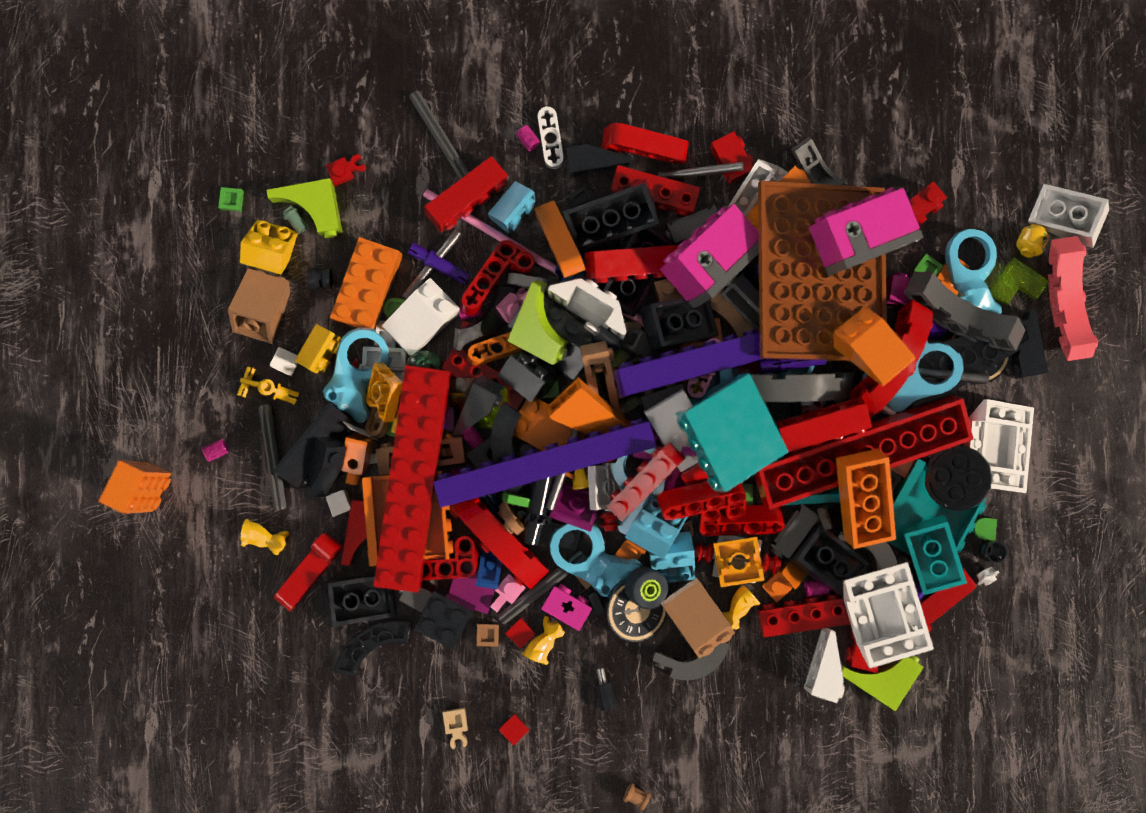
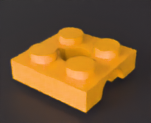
(384, 392)
(727, 550)

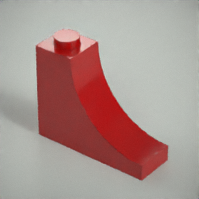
(355, 533)

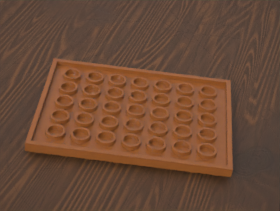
(796, 296)

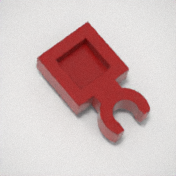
(341, 170)

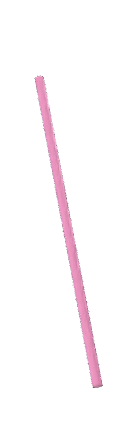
(500, 237)

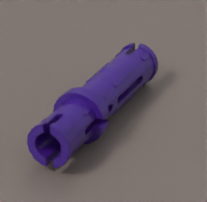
(435, 261)
(774, 365)

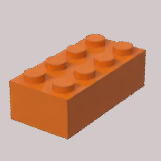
(366, 285)
(135, 487)
(866, 498)

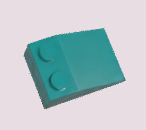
(934, 555)

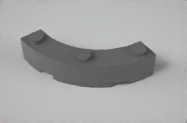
(963, 317)
(805, 387)

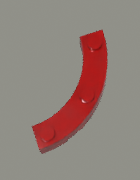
(913, 329)
(496, 539)

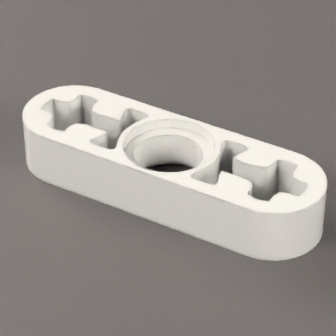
(553, 122)

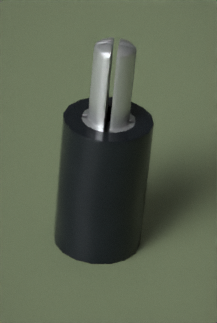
(602, 334)
(605, 692)

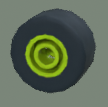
(640, 582)

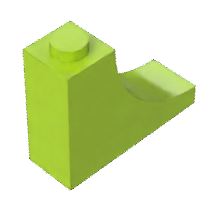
(317, 199)
(533, 330)
(890, 682)

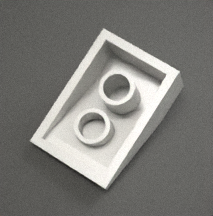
(1070, 214)
(421, 317)
(665, 423)
(825, 671)

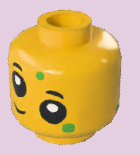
(1032, 240)

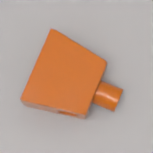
(358, 448)

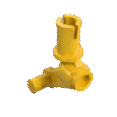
(266, 388)

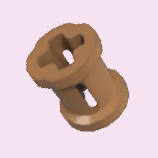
(637, 796)

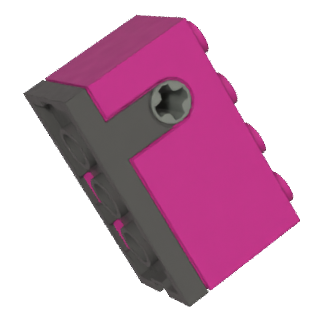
(865, 230)
(712, 255)

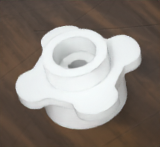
(987, 576)

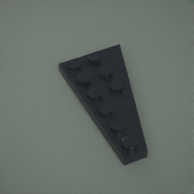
(976, 358)

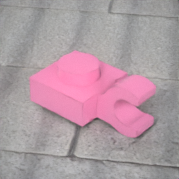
(511, 304)
(508, 591)

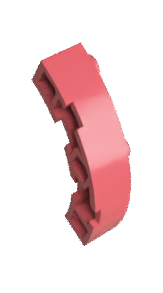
(1069, 298)

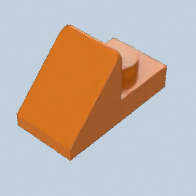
(783, 581)

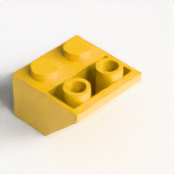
(268, 246)
(318, 350)

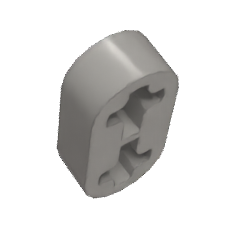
(521, 280)

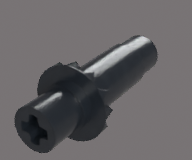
(535, 514)

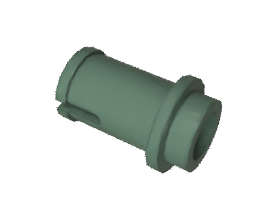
(291, 214)

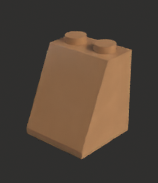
(259, 305)
(698, 618)

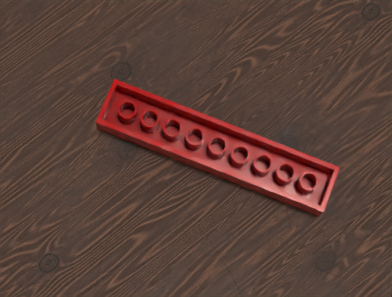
(899, 436)
(412, 479)

